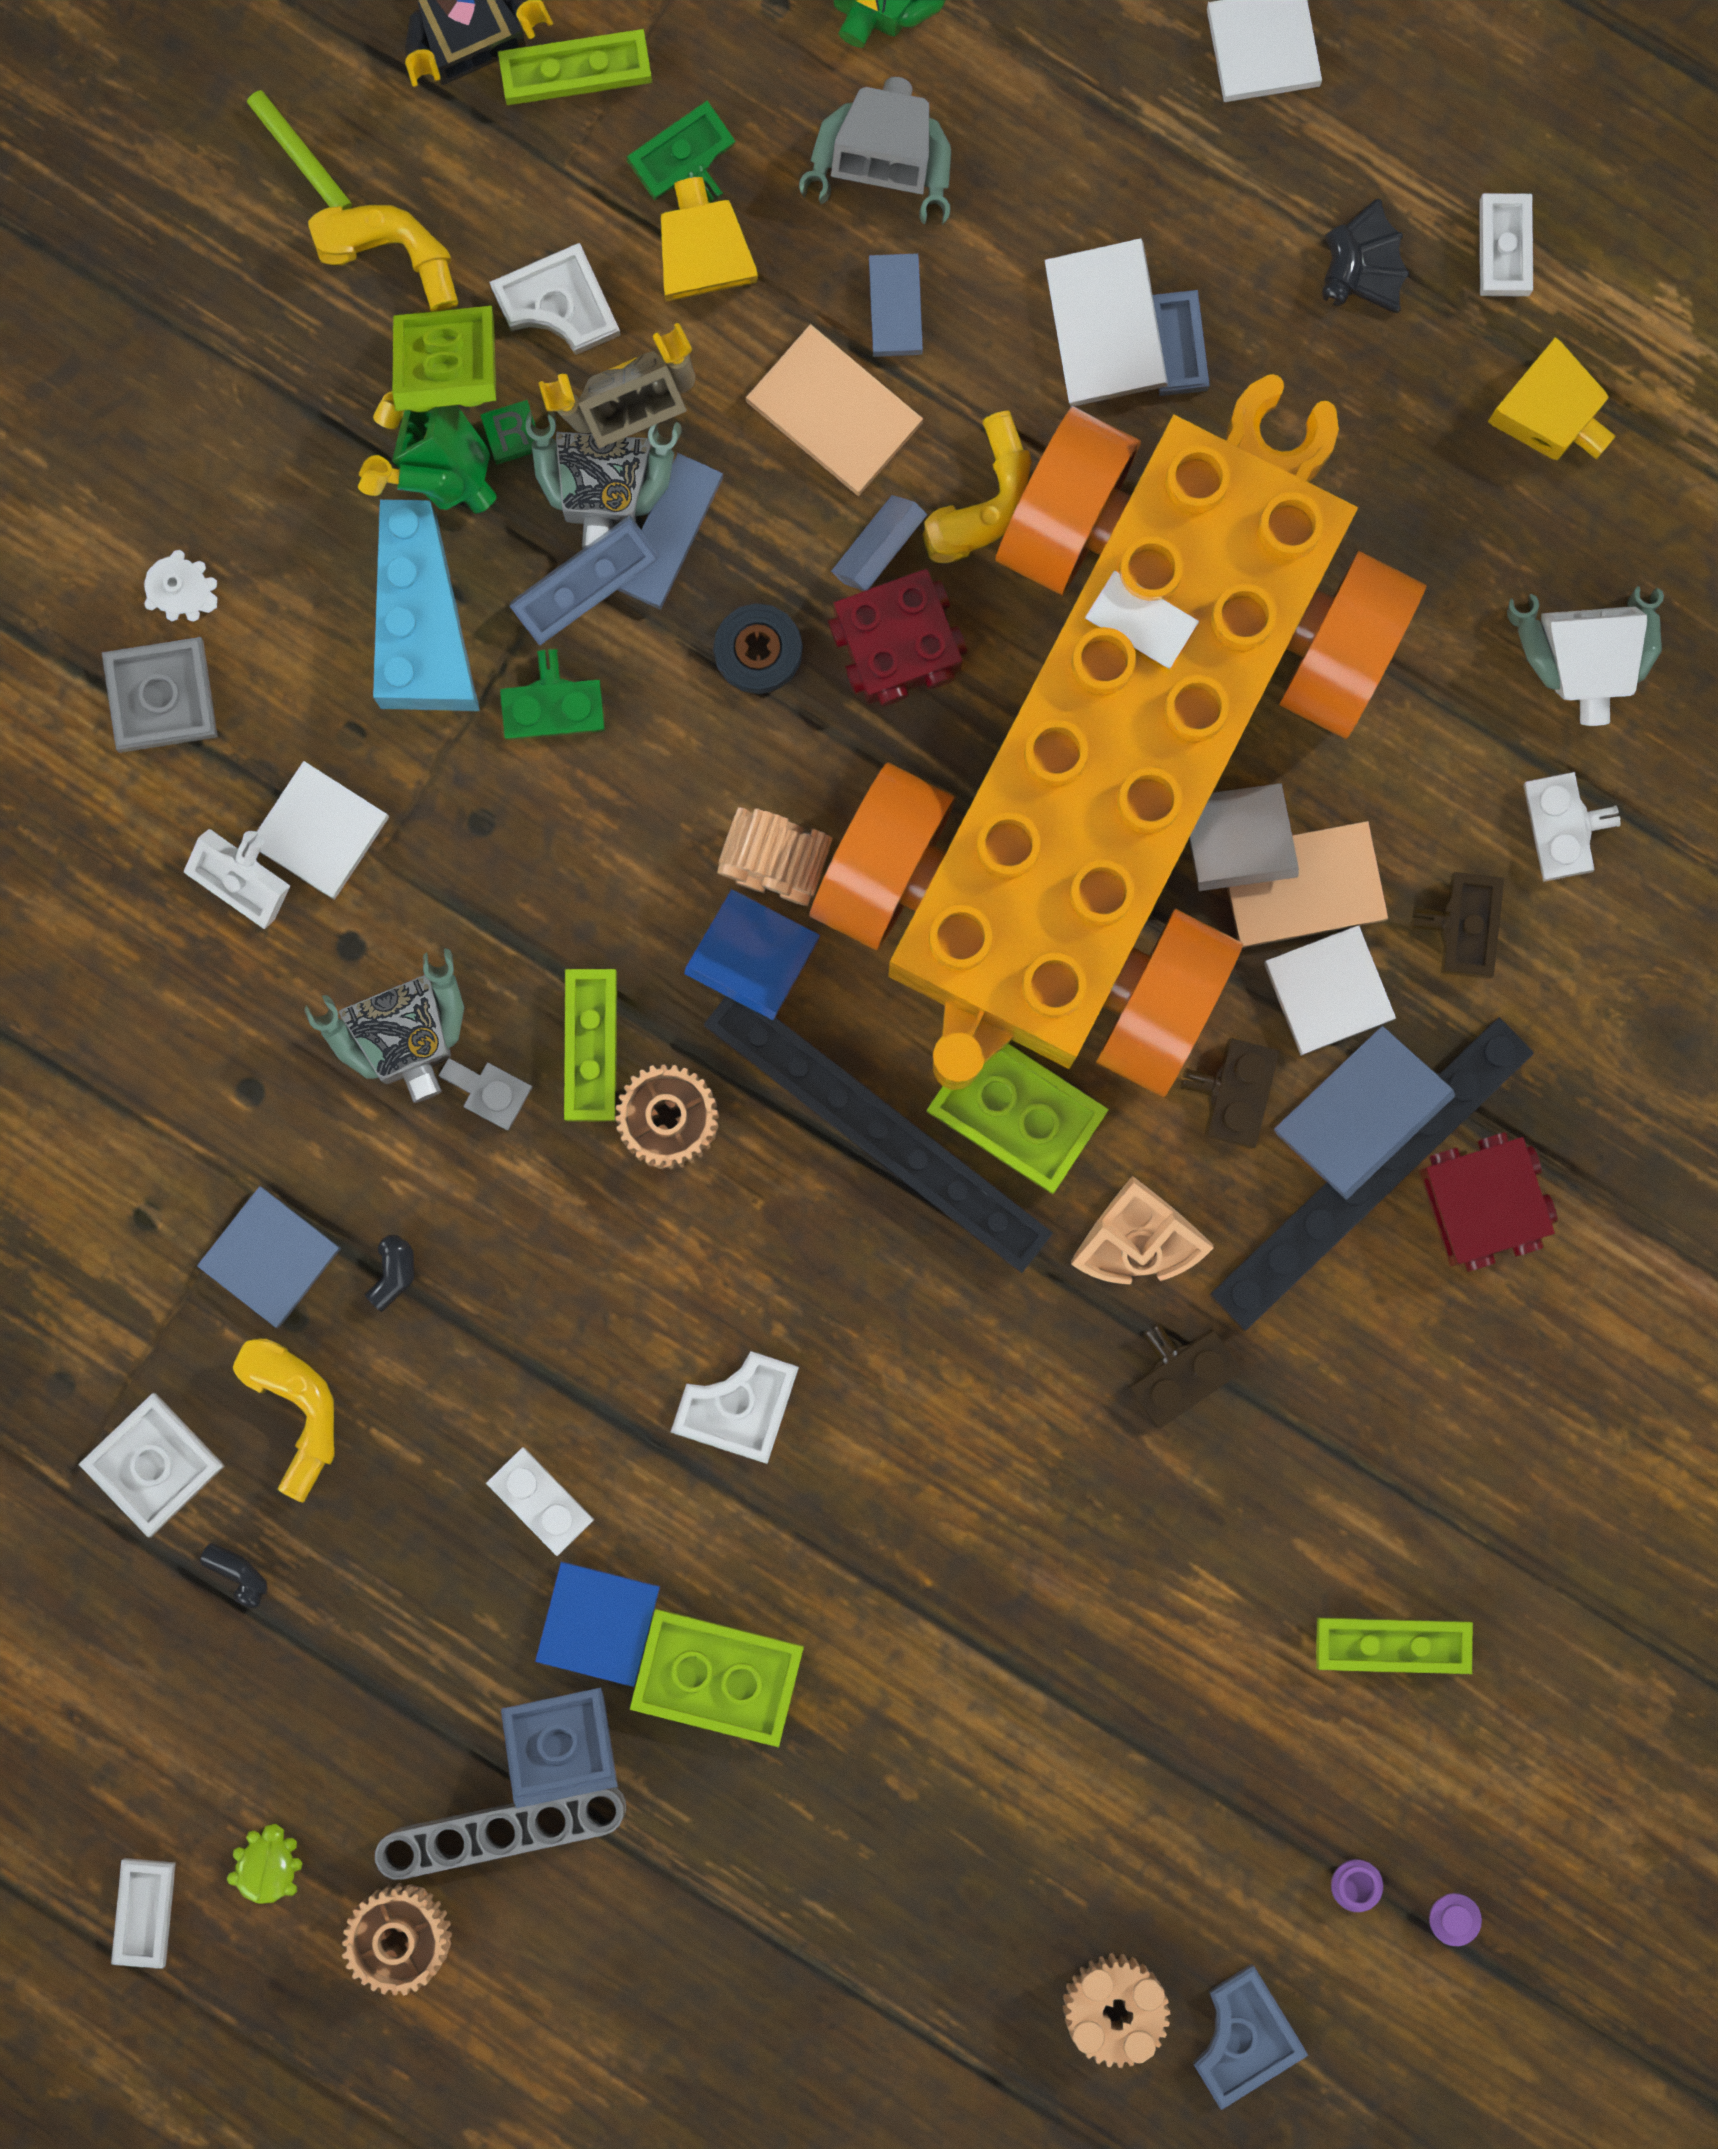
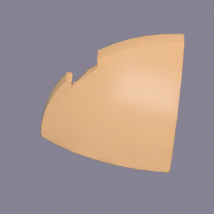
(1140, 1238)

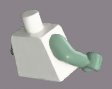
(1592, 651)

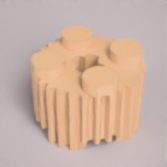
(774, 855)
(676, 1089)
(386, 1966)
(1131, 2037)

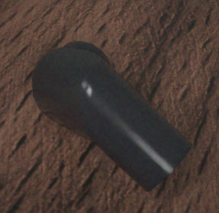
(397, 1271)
(238, 1569)

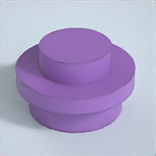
(1357, 1885)
(1455, 1919)

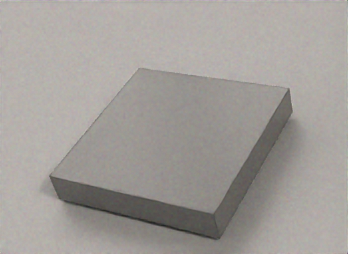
(159, 694)
(1243, 839)

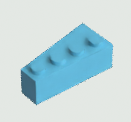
(418, 627)

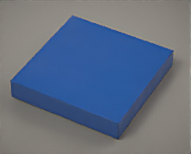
(752, 954)
(597, 1624)

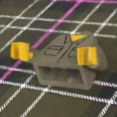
(629, 394)

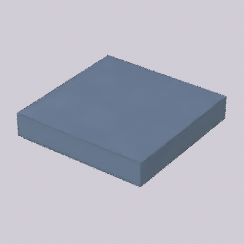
(269, 1257)
(558, 1748)

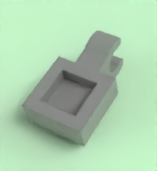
(492, 1094)

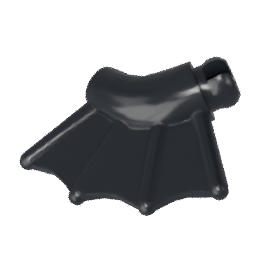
(1366, 260)

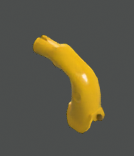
(343, 233)
(955, 533)
(271, 1367)

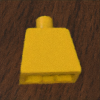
(702, 245)
(1555, 406)

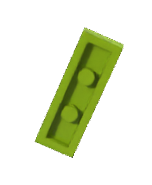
(575, 67)
(590, 1044)
(1394, 1645)

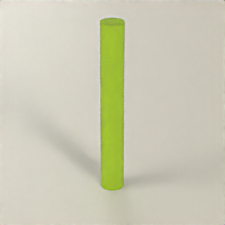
(298, 151)

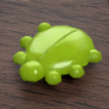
(265, 1866)

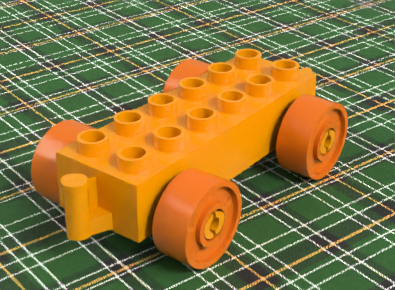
(1115, 753)

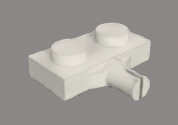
(1564, 826)
(237, 875)

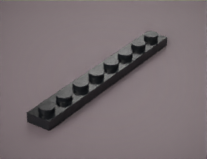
(881, 1132)
(1329, 1216)

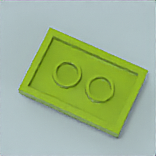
(443, 359)
(1022, 1116)
(716, 1677)

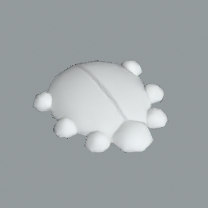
(179, 587)

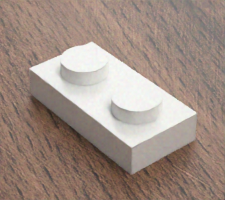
(1506, 245)
(540, 1501)

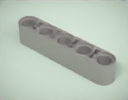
(477, 1841)

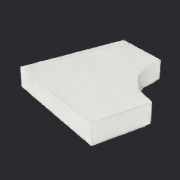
(558, 297)
(739, 1412)

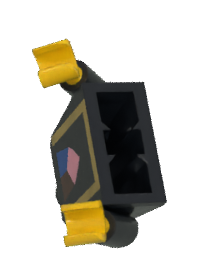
(465, 35)

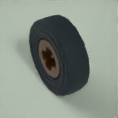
(783, 648)

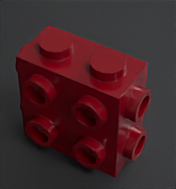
(898, 638)
(1488, 1201)

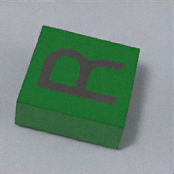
(508, 432)

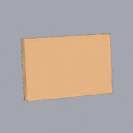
(834, 410)
(1333, 890)

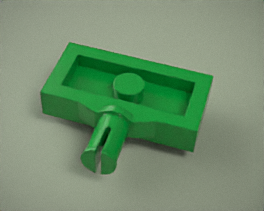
(683, 153)
(552, 704)

